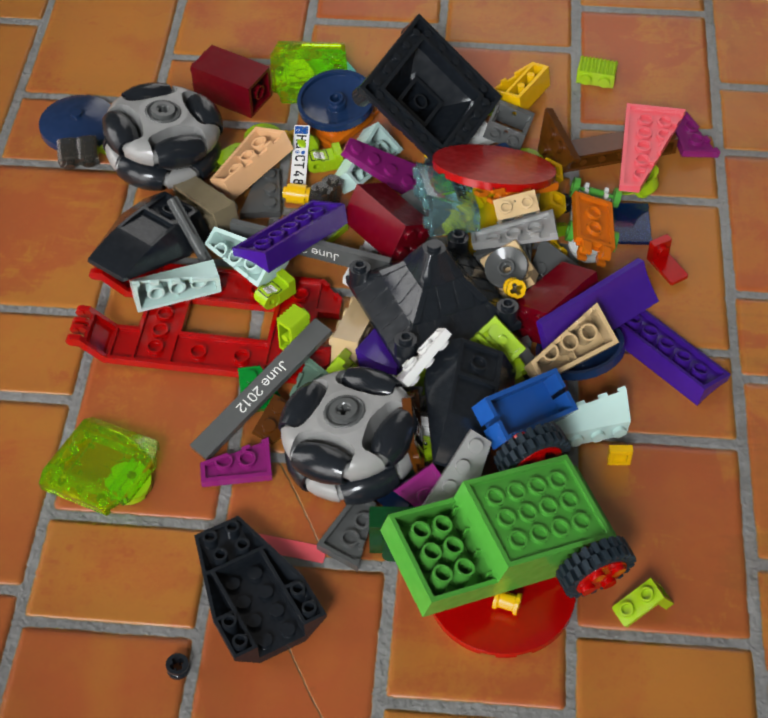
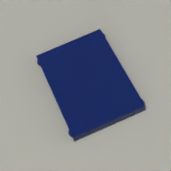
(632, 223)

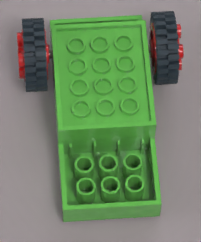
(509, 530)

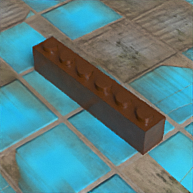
(606, 150)

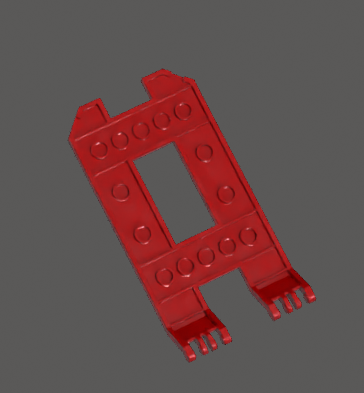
(164, 344)

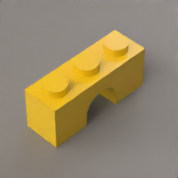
(554, 199)

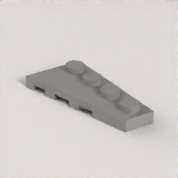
(525, 230)
(464, 465)

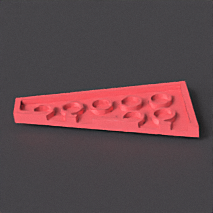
(644, 140)

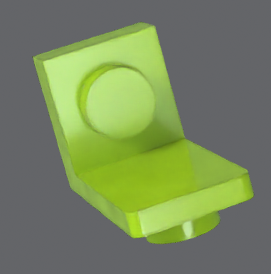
(641, 601)

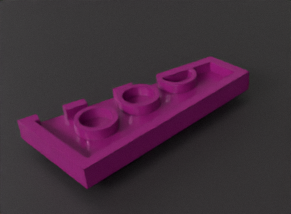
(380, 164)

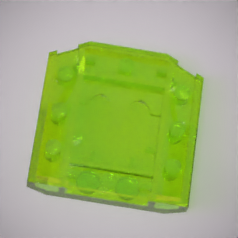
(298, 61)
(100, 466)

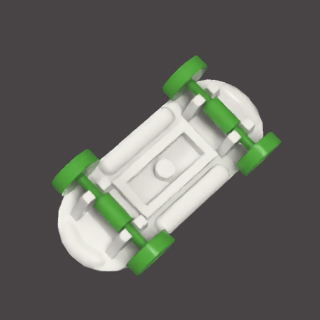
(615, 198)

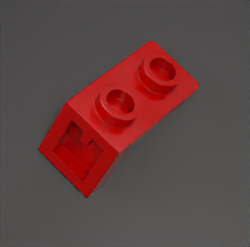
(663, 262)

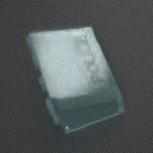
(446, 203)

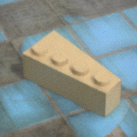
(350, 330)
(578, 343)

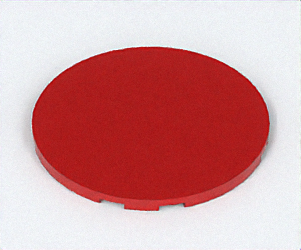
(493, 167)
(498, 632)

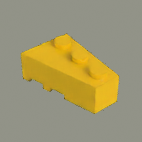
(525, 85)

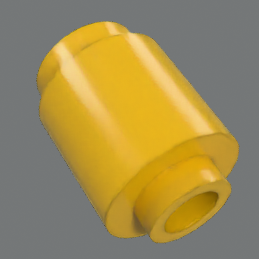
(296, 193)

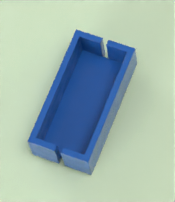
(524, 407)

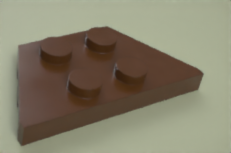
(555, 142)
(416, 451)

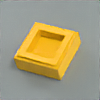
(619, 454)

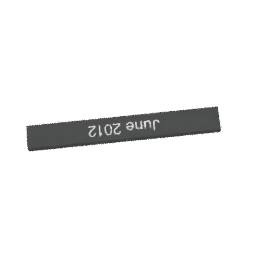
(321, 250)
(261, 389)

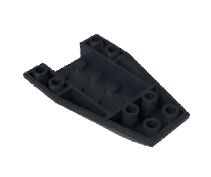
(146, 239)
(454, 384)
(254, 593)

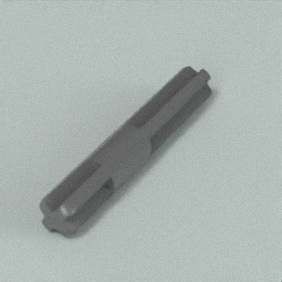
(188, 229)

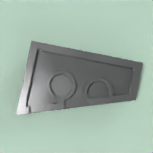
(263, 197)
(547, 258)
(347, 535)

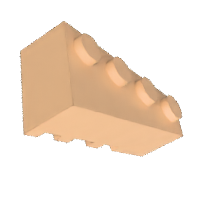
(251, 160)

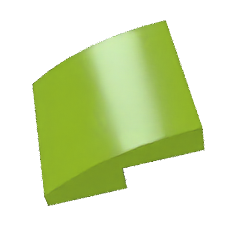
(498, 336)

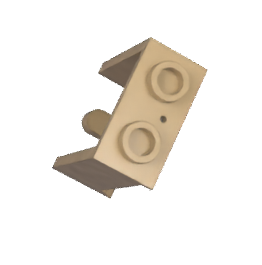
(516, 205)

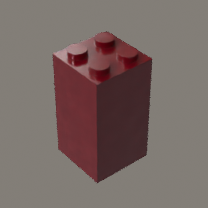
(231, 80)
(386, 220)
(551, 292)

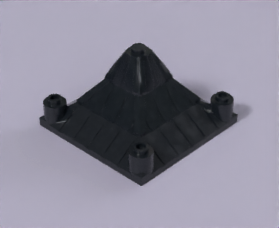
(428, 90)
(427, 292)

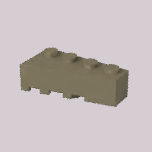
(213, 205)

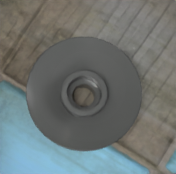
(504, 258)

